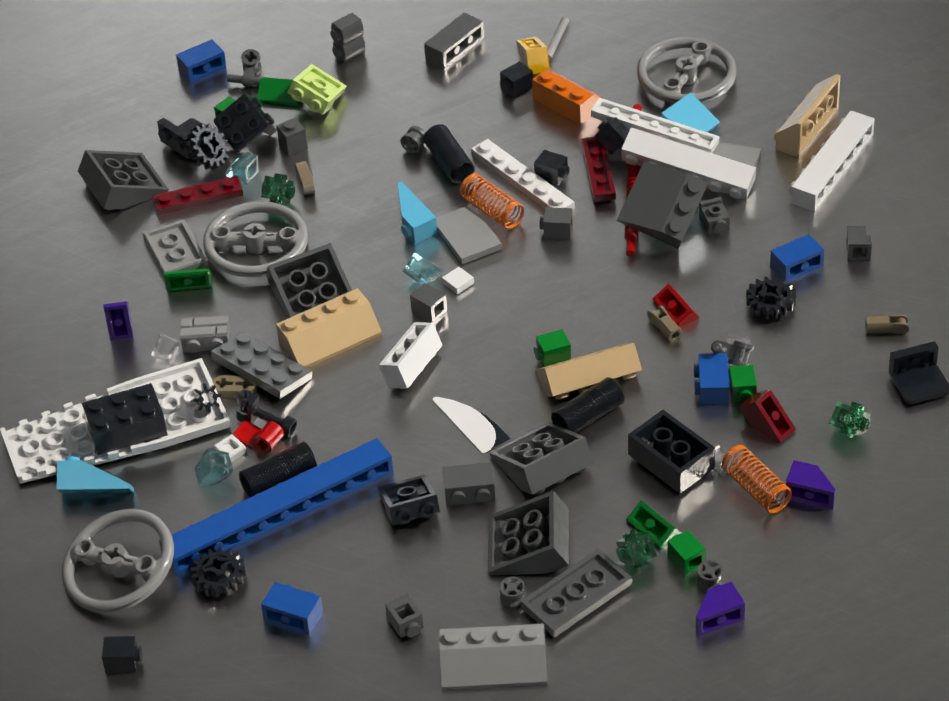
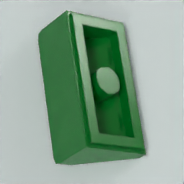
(275, 91)
(188, 279)
(649, 521)

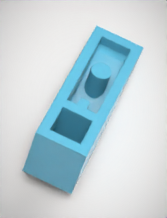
(417, 219)
(81, 478)

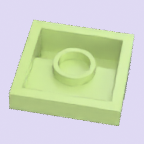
(316, 89)

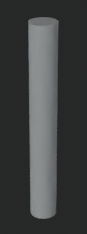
(557, 37)

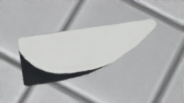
(474, 424)

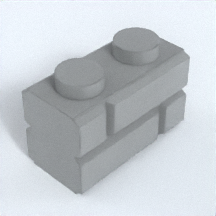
(204, 333)

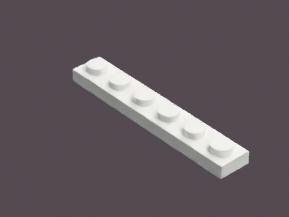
(655, 125)
(520, 176)

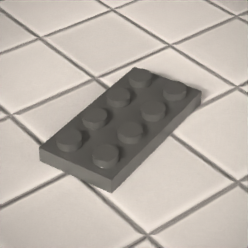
(261, 365)
(576, 592)

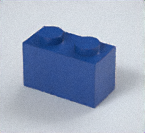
(201, 61)
(797, 258)
(713, 378)
(292, 608)

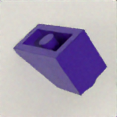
(118, 320)
(810, 485)
(720, 609)

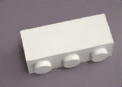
(410, 355)

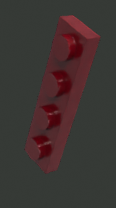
(598, 170)
(197, 195)

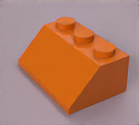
(564, 96)

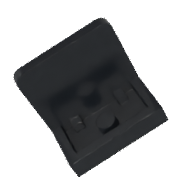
(244, 122)
(176, 136)
(917, 373)

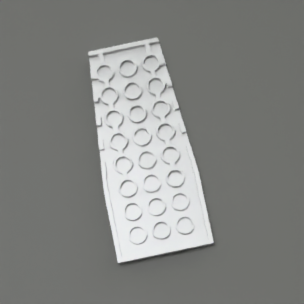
(39, 444)

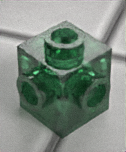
(278, 189)
(850, 419)
(639, 555)

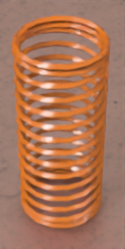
(506, 211)
(771, 492)

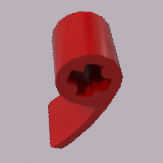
(257, 438)

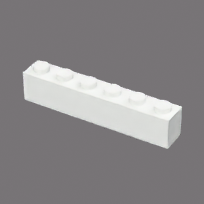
(831, 161)
(720, 172)

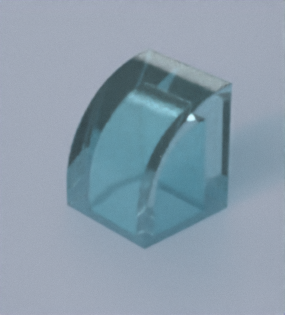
(244, 167)
(422, 269)
(213, 467)

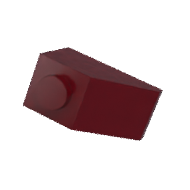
(767, 415)

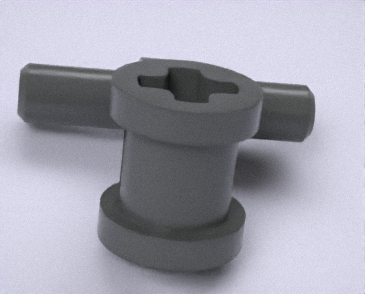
(251, 68)
(733, 351)

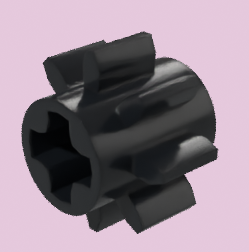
(212, 395)

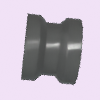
(413, 139)
(709, 575)
(511, 592)

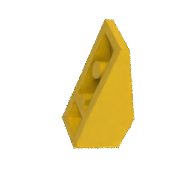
(533, 54)

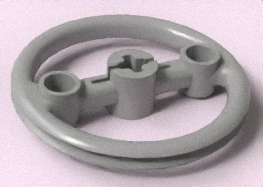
(686, 69)
(253, 237)
(118, 560)

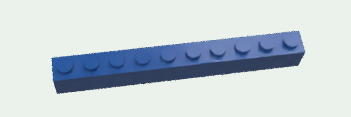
(281, 504)

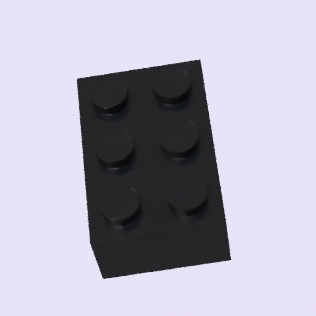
(124, 419)
(671, 451)

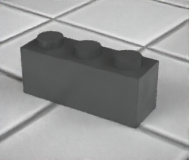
(454, 40)

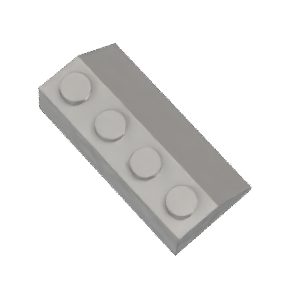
(492, 657)

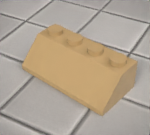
(809, 117)
(328, 329)
(589, 370)

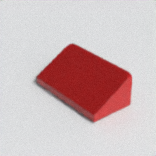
(675, 306)

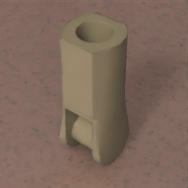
(665, 324)
(887, 324)

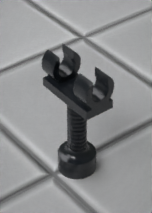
(251, 408)

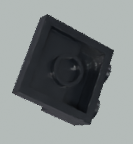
(409, 500)

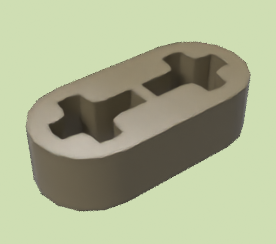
(304, 178)
(233, 386)

